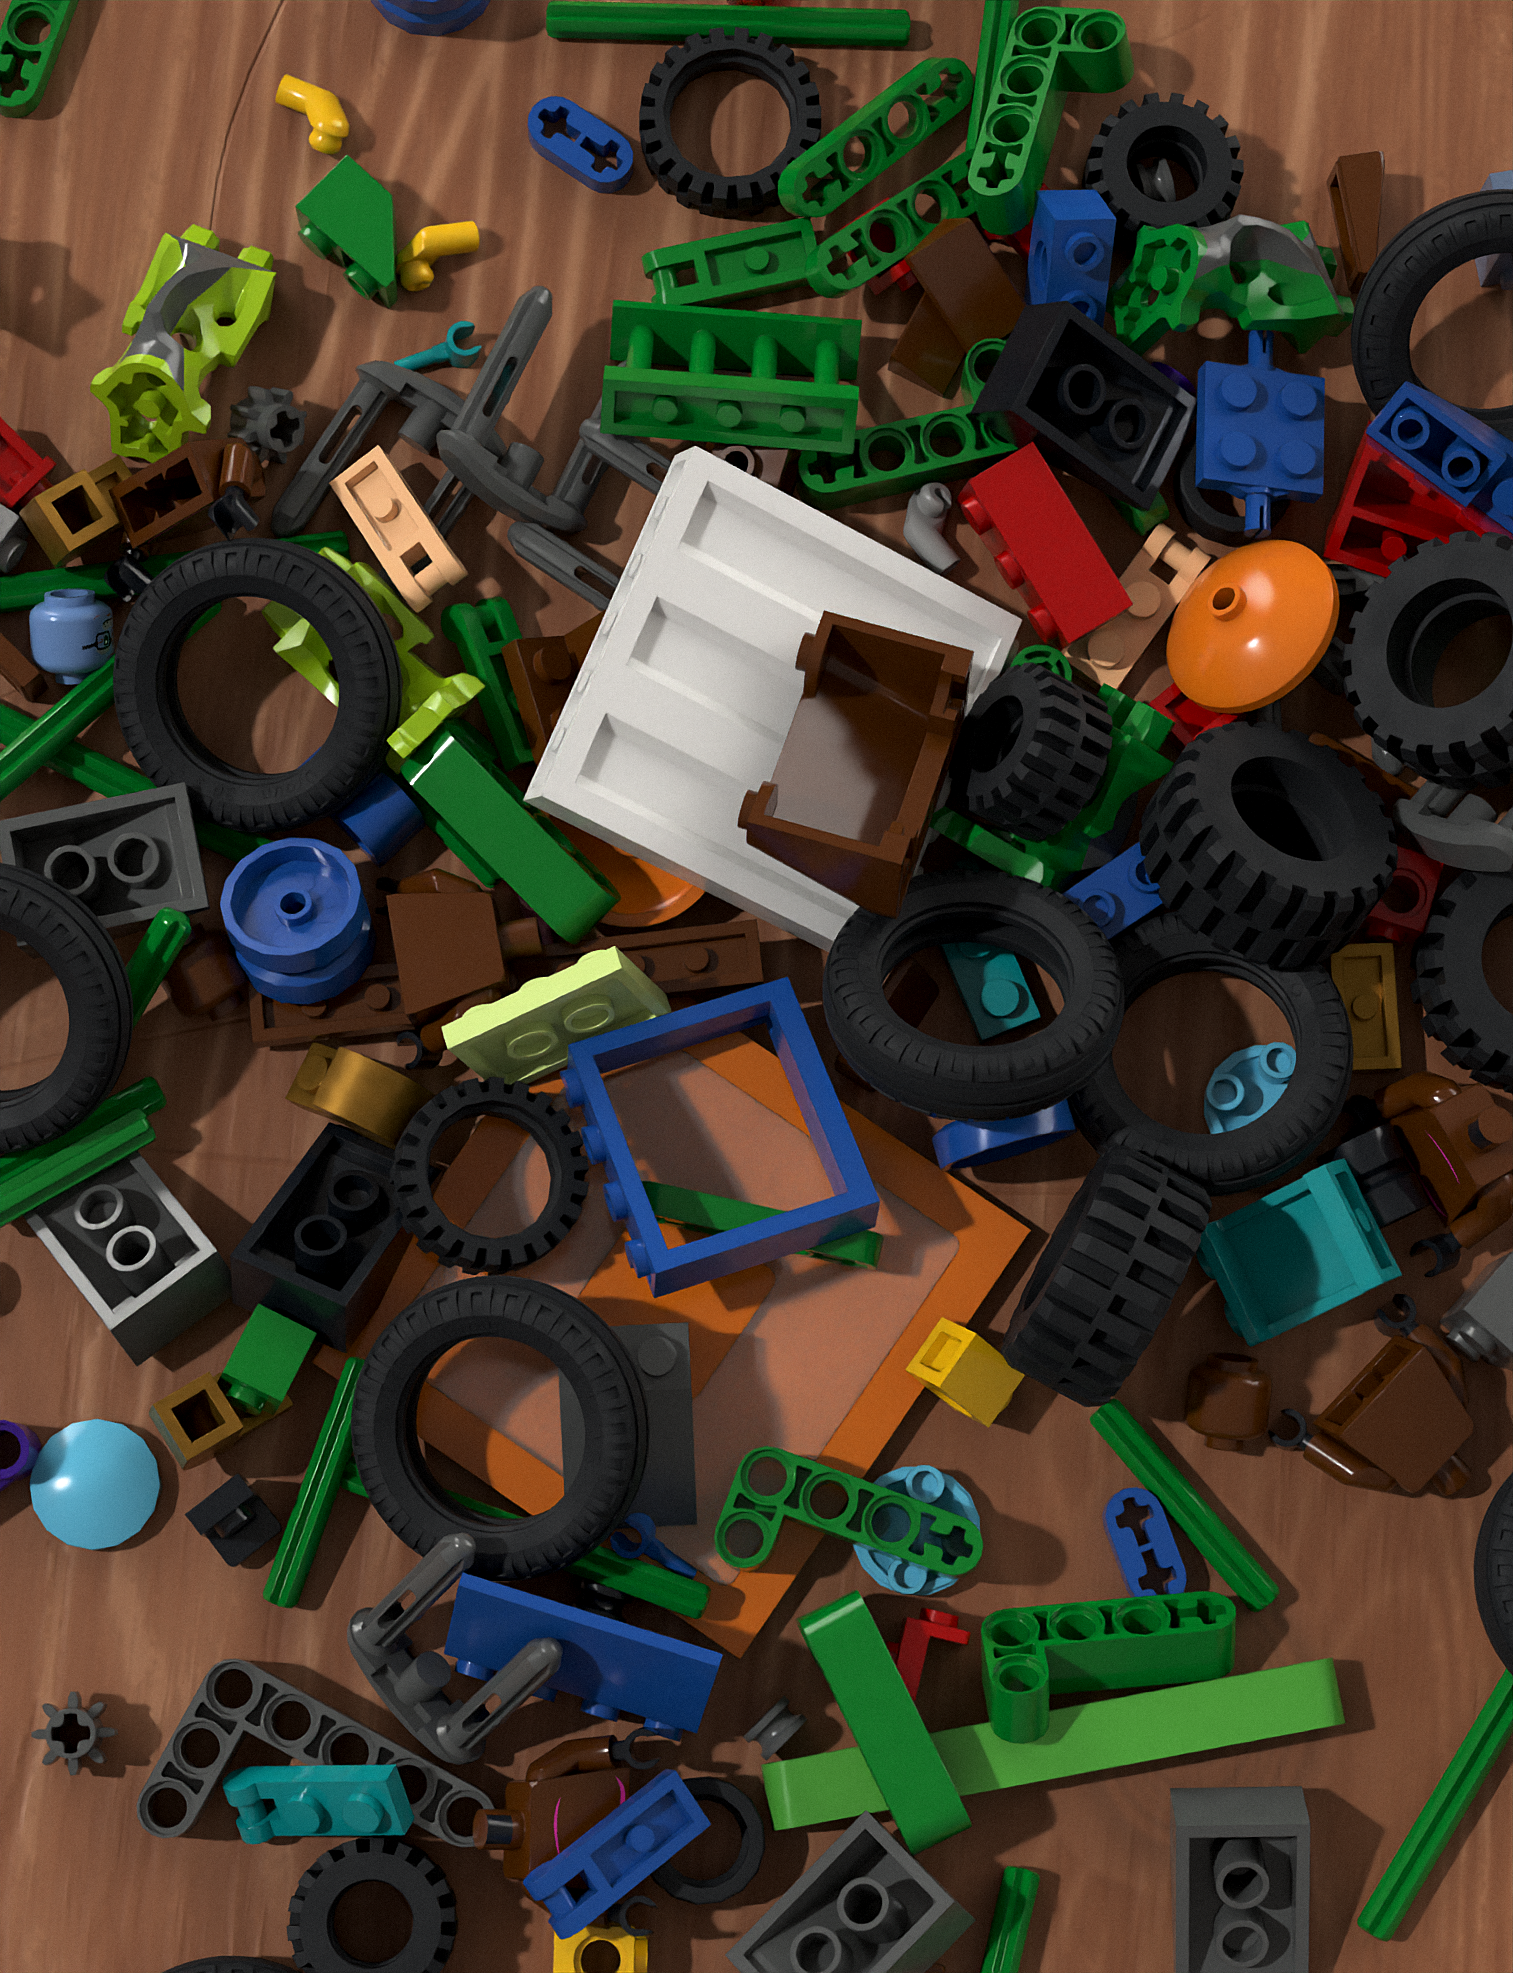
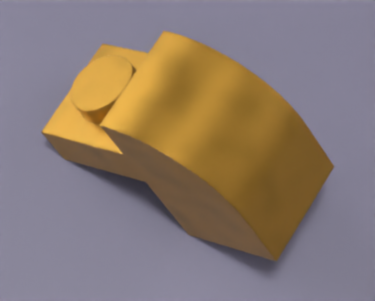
(76, 512)
(357, 1093)
(202, 1423)

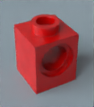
(1419, 879)

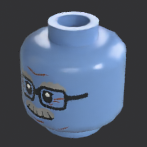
(71, 634)

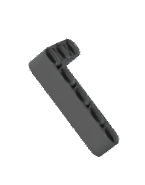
(314, 1749)

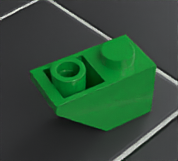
(356, 225)

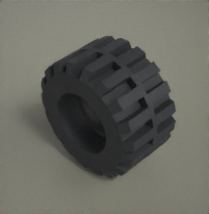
(1172, 133)
(1031, 752)
(363, 1861)

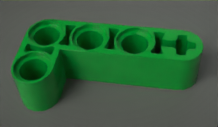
(1043, 60)
(910, 442)
(463, 784)
(852, 1526)
(1098, 1647)
(884, 1722)

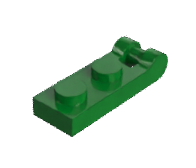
(733, 265)
(469, 630)

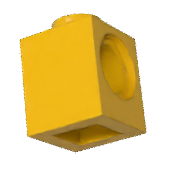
(965, 1372)
(569, 1950)

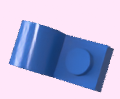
(379, 819)

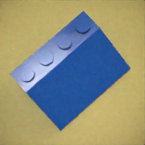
(601, 1659)

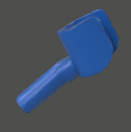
(649, 1546)

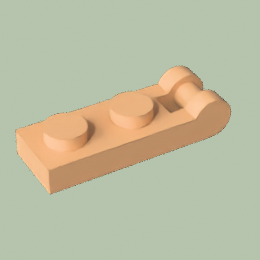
(397, 527)
(1117, 646)

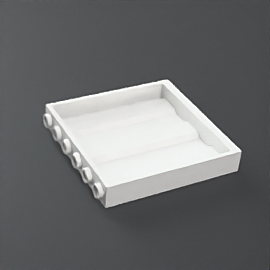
(701, 680)

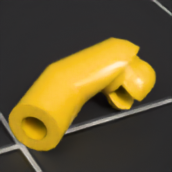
(321, 109)
(428, 245)

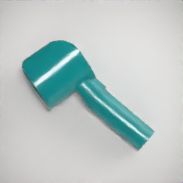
(445, 351)

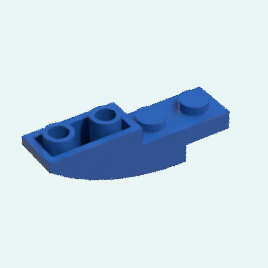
(1449, 450)

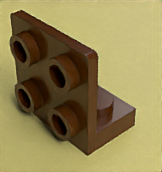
(543, 677)

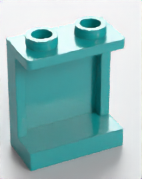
(1296, 1253)

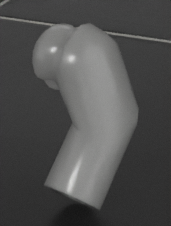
(925, 526)

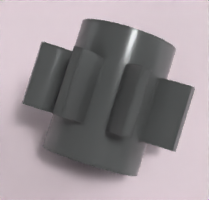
(268, 423)
(64, 1718)

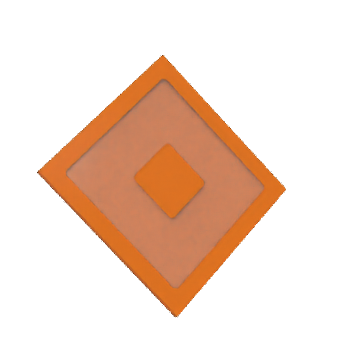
(778, 1351)

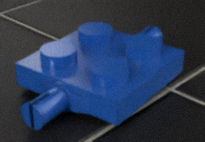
(1260, 433)

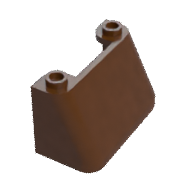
(862, 760)

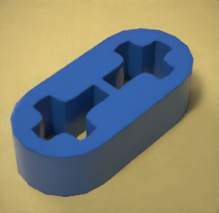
(589, 134)
(1158, 1539)

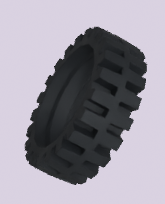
(718, 54)
(530, 1113)

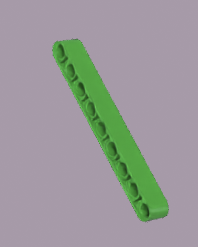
(1077, 1741)

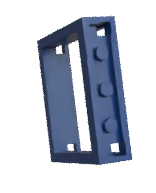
(671, 1270)

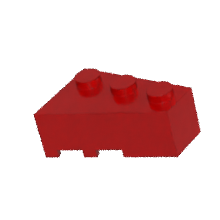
(1392, 510)
(1043, 548)

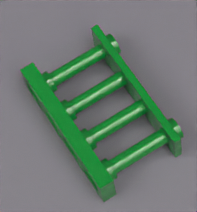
(728, 407)

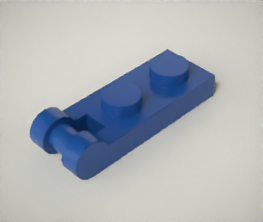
(618, 1852)

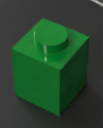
(265, 1361)

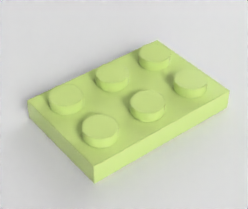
(531, 1029)

